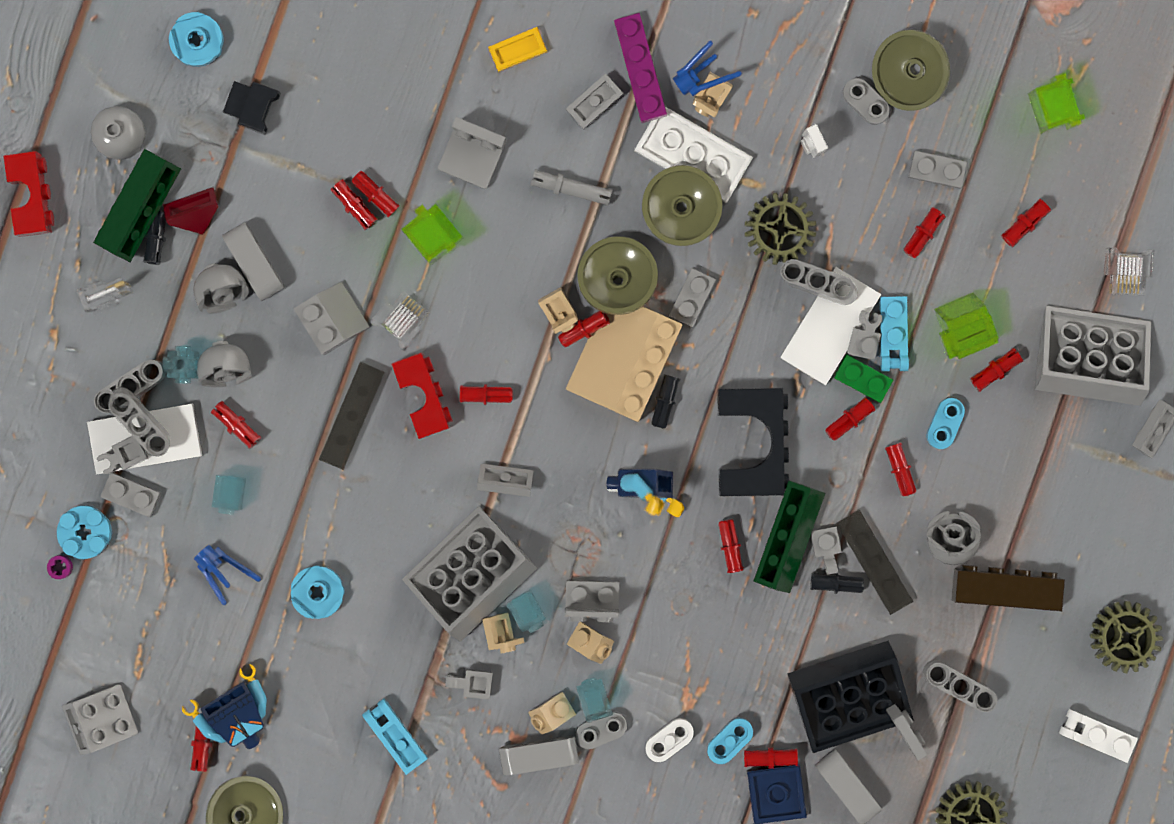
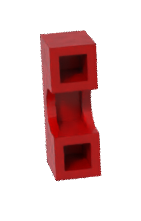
(34, 216)
(417, 372)

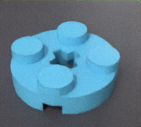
(183, 31)
(93, 520)
(332, 590)

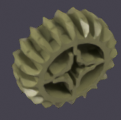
(784, 206)
(1136, 631)
(973, 804)

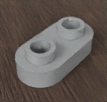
(863, 103)
(601, 731)

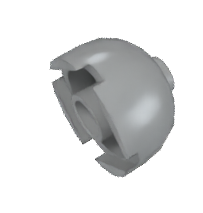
(118, 132)
(218, 288)
(223, 364)
(953, 537)

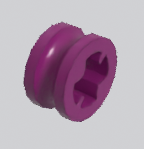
(65, 573)

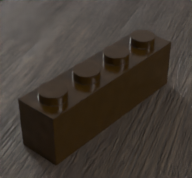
(1008, 589)

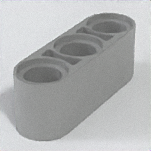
(253, 261)
(807, 276)
(143, 383)
(141, 434)
(971, 692)
(539, 755)
(848, 787)

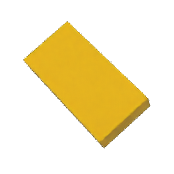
(517, 49)

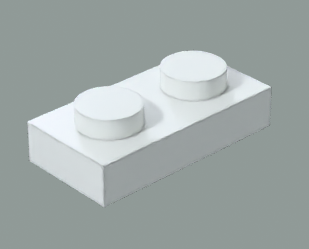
(813, 141)

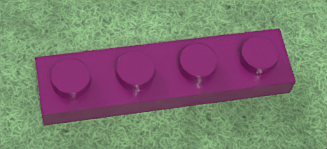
(640, 68)

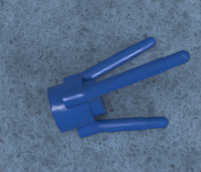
(687, 77)
(210, 560)

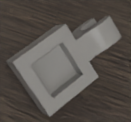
(826, 544)
(475, 683)

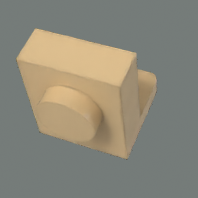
(711, 99)
(558, 311)
(500, 634)
(590, 643)
(551, 714)

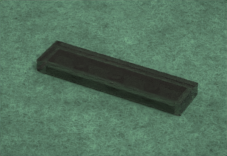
(352, 415)
(874, 562)

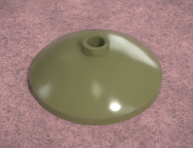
(895, 73)
(693, 189)
(617, 259)
(248, 795)

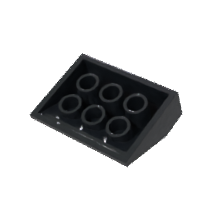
(849, 696)

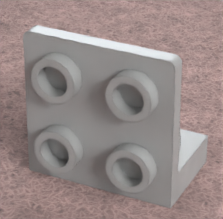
(472, 153)
(592, 600)
(100, 720)

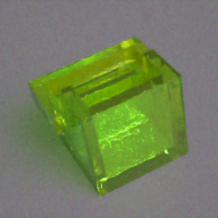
(1055, 105)
(432, 233)
(965, 326)

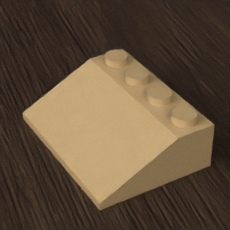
(625, 361)

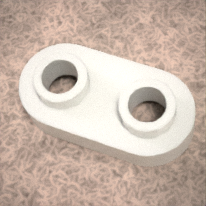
(670, 741)

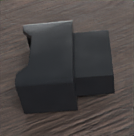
(251, 105)

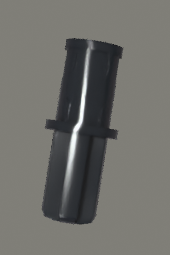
(155, 240)
(665, 401)
(836, 583)

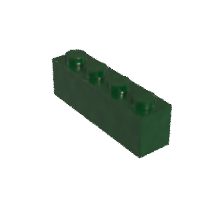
(137, 205)
(789, 537)

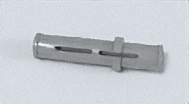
(571, 187)

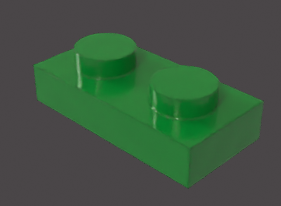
(863, 379)

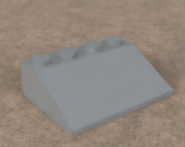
(1094, 356)
(469, 574)

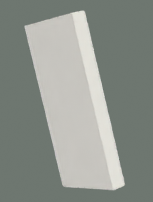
(681, 142)
(827, 331)
(177, 421)

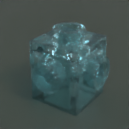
(170, 364)

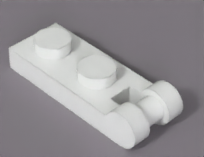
(1099, 736)

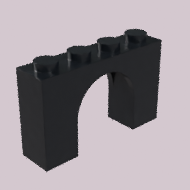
(769, 475)

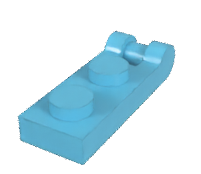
(894, 333)
(395, 737)

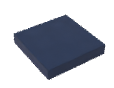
(776, 794)

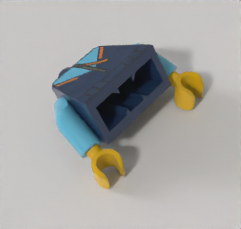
(649, 485)
(234, 715)

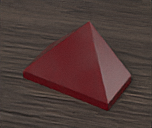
(192, 211)

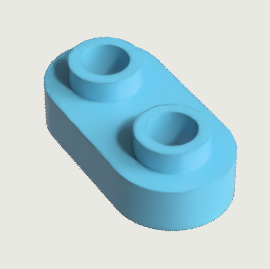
(943, 422)
(732, 742)

